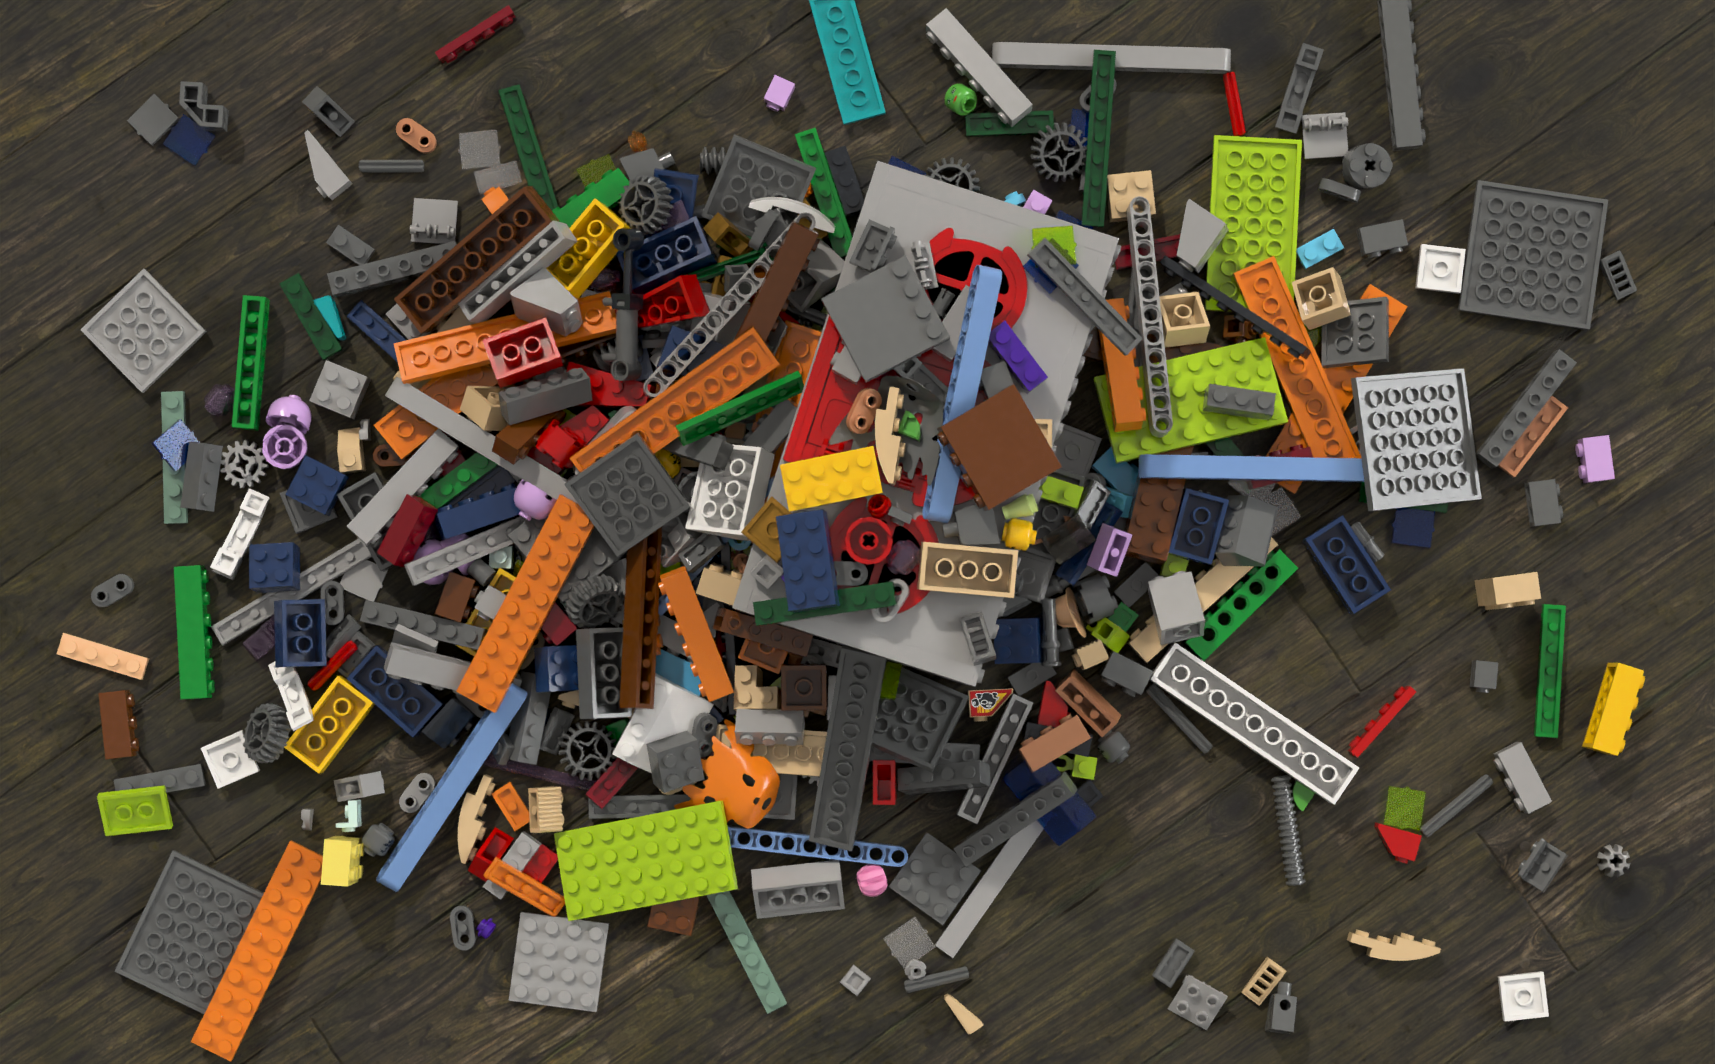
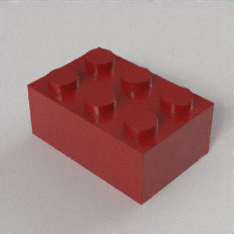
(522, 352)

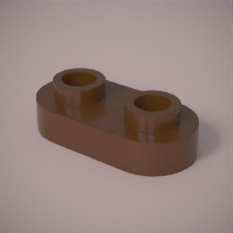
(393, 460)

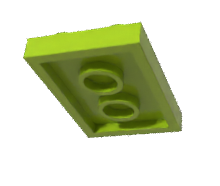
(135, 810)

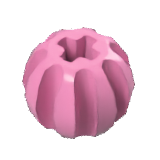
(872, 880)

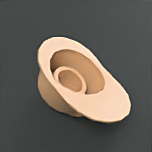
(1067, 612)

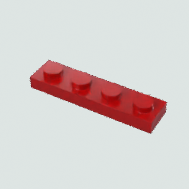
(1387, 713)

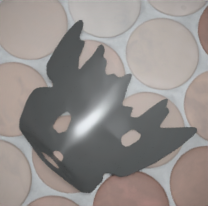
(925, 403)

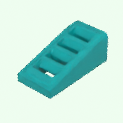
(329, 311)

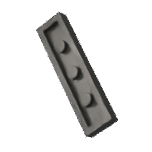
(173, 779)

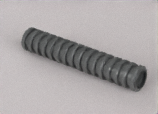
(1288, 830)

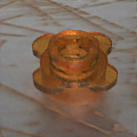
(637, 142)

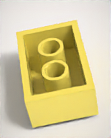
(342, 861)

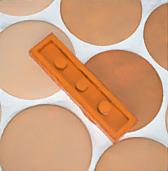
(525, 887)

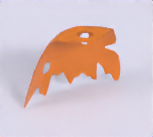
(727, 785)

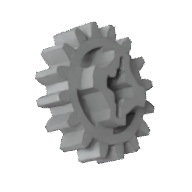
(247, 474)

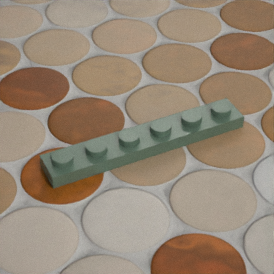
(172, 410)
(747, 950)

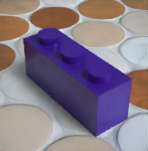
(1017, 357)

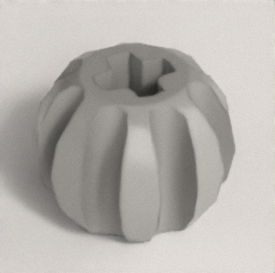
(1616, 867)

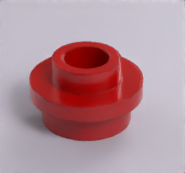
(879, 505)

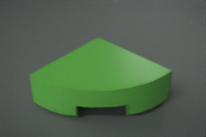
(910, 427)
(1301, 795)

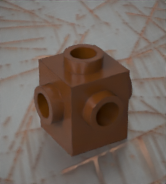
(1237, 331)

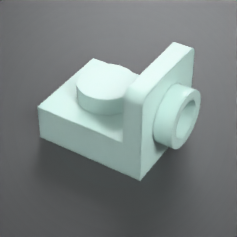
(353, 813)

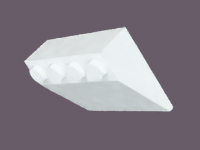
(730, 498)
(672, 714)

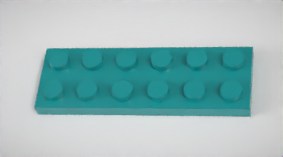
(847, 59)

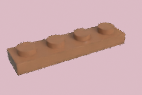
(1532, 436)

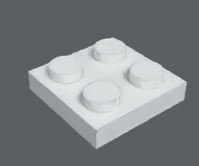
(1440, 268)
(228, 760)
(1523, 996)

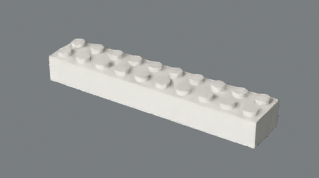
(1253, 723)

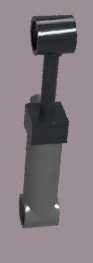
(625, 361)

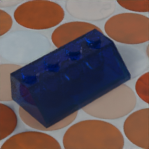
(1064, 819)

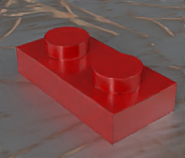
(541, 863)

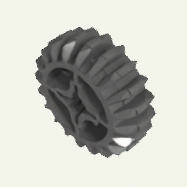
(1050, 153)
(962, 172)
(640, 200)
(594, 601)
(266, 733)
(598, 734)

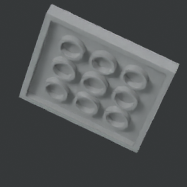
(143, 330)
(558, 961)

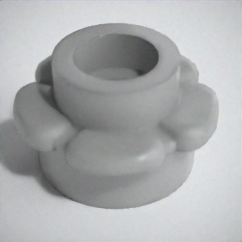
(915, 964)

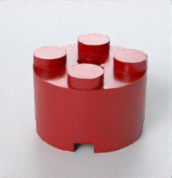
(560, 444)
(867, 554)

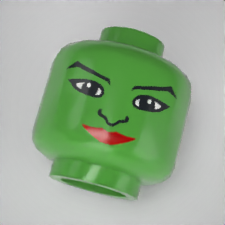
(960, 99)

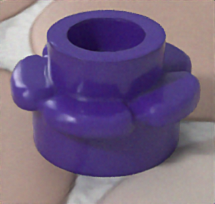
(486, 928)

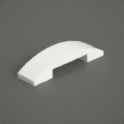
(766, 203)
(241, 533)
(293, 695)

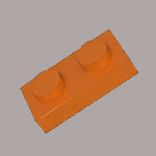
(512, 806)

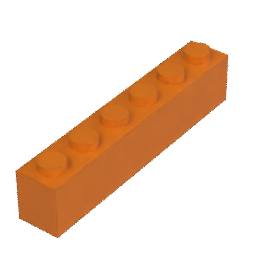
(1122, 380)
(696, 633)

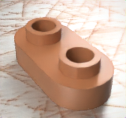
(415, 136)
(863, 410)

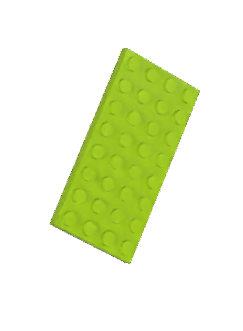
(1258, 199)
(1236, 365)
(645, 861)

